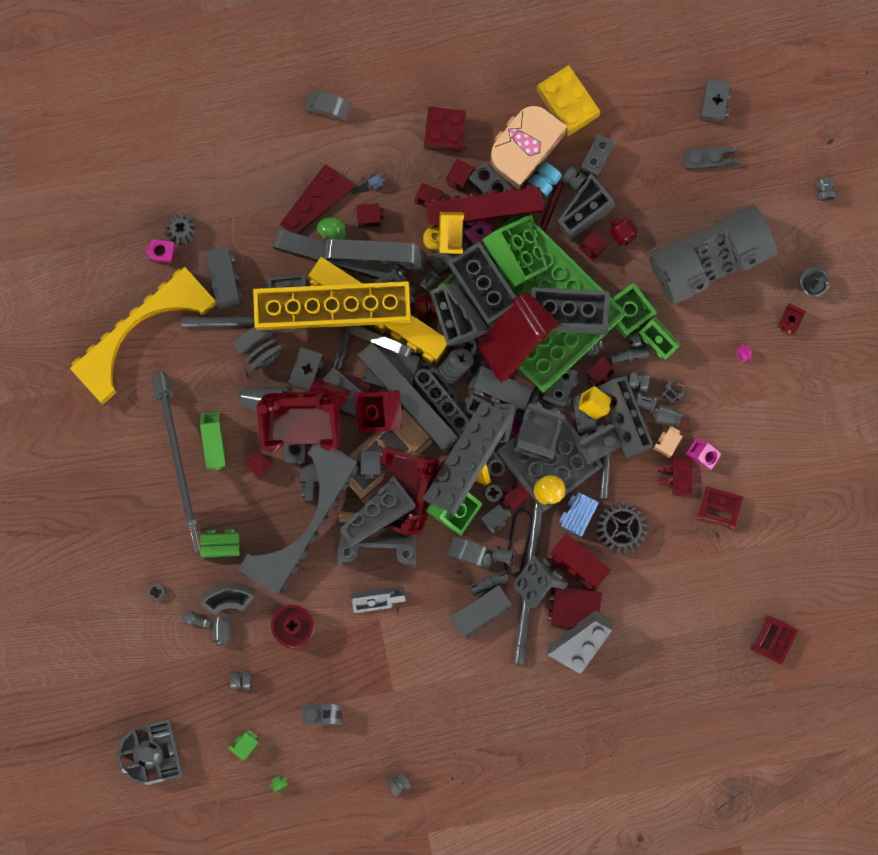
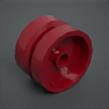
(292, 614)

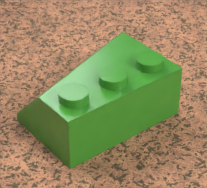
(517, 252)

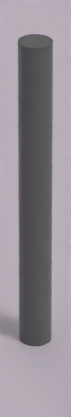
(605, 474)

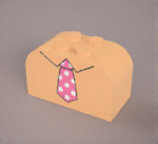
(525, 145)

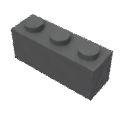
(510, 392)
(481, 612)

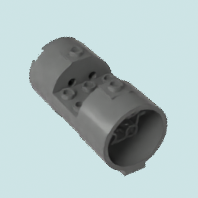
(731, 244)

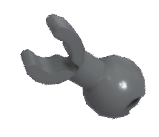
(191, 618)

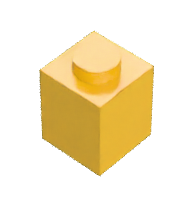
(595, 403)

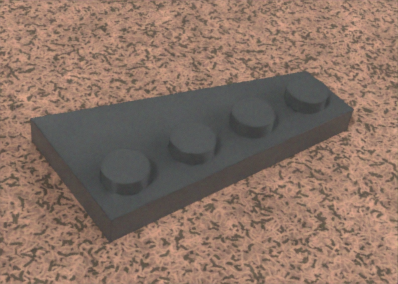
(384, 508)

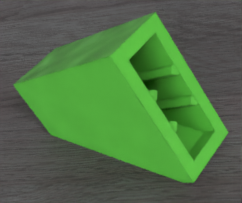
(213, 440)

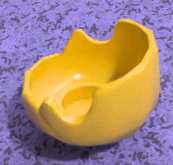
(549, 489)

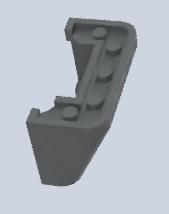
(382, 538)

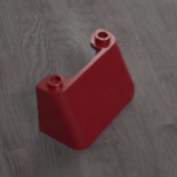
(516, 336)
(298, 419)
(415, 475)

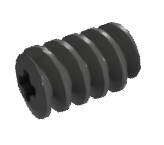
(454, 366)

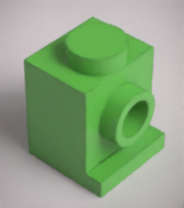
(244, 745)

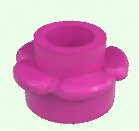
(743, 352)

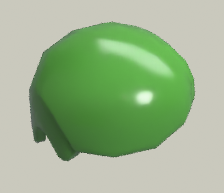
(332, 227)

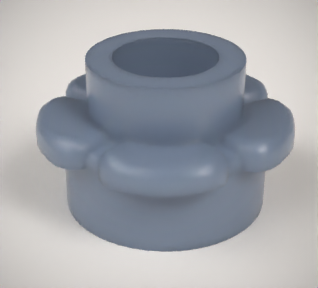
(376, 182)

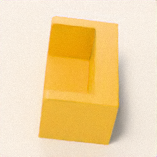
(450, 232)

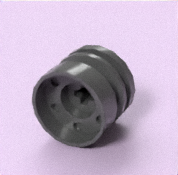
(260, 349)

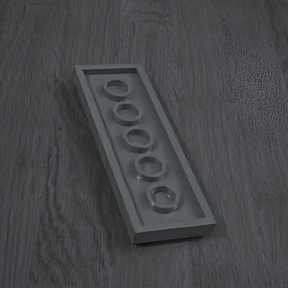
(468, 457)

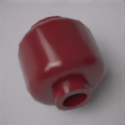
(623, 231)

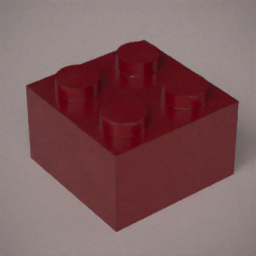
(444, 129)
(378, 411)

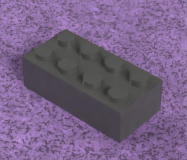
(482, 283)
(576, 309)

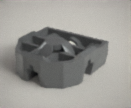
(153, 758)

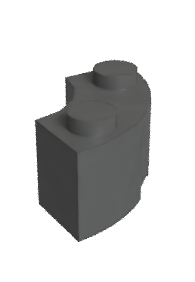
(227, 596)

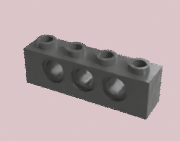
(627, 417)

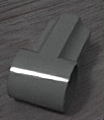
(583, 422)

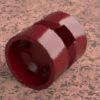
(425, 308)

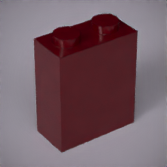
(572, 606)

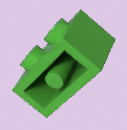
(659, 338)

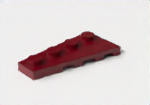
(319, 196)

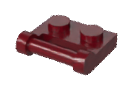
(723, 502)
(780, 642)

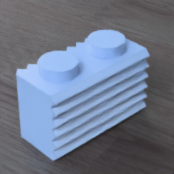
(578, 515)

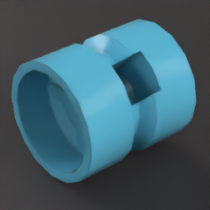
(545, 179)

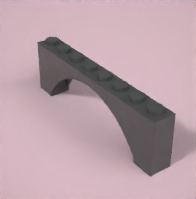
(275, 568)

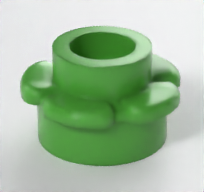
(279, 783)

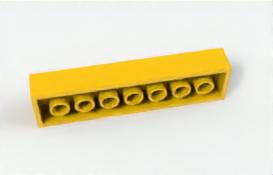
(332, 305)
(414, 334)

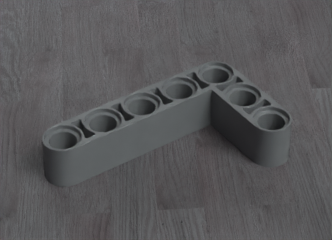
(377, 252)

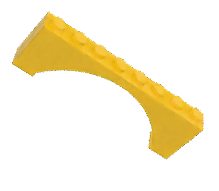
(180, 293)

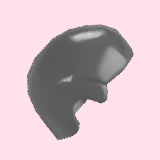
(814, 282)

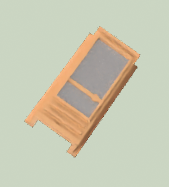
(409, 438)

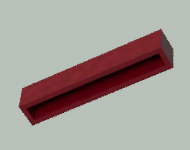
(488, 206)

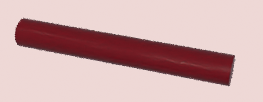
(551, 205)

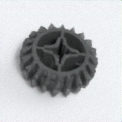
(615, 521)

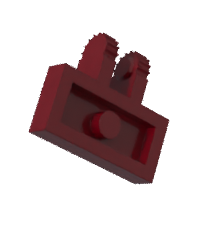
(681, 476)

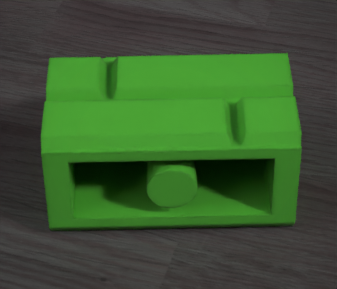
(220, 544)

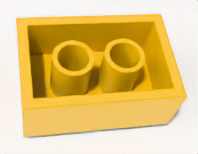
(568, 100)

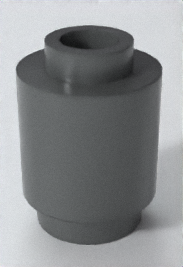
(667, 416)
(221, 631)

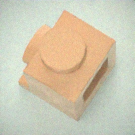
(668, 442)

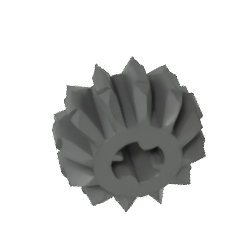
(173, 232)

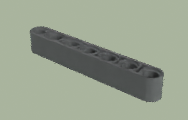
(314, 249)
(409, 397)
(456, 413)

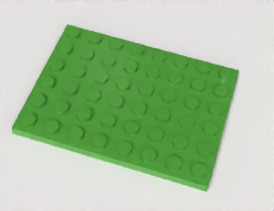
(559, 349)

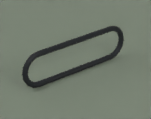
(526, 542)

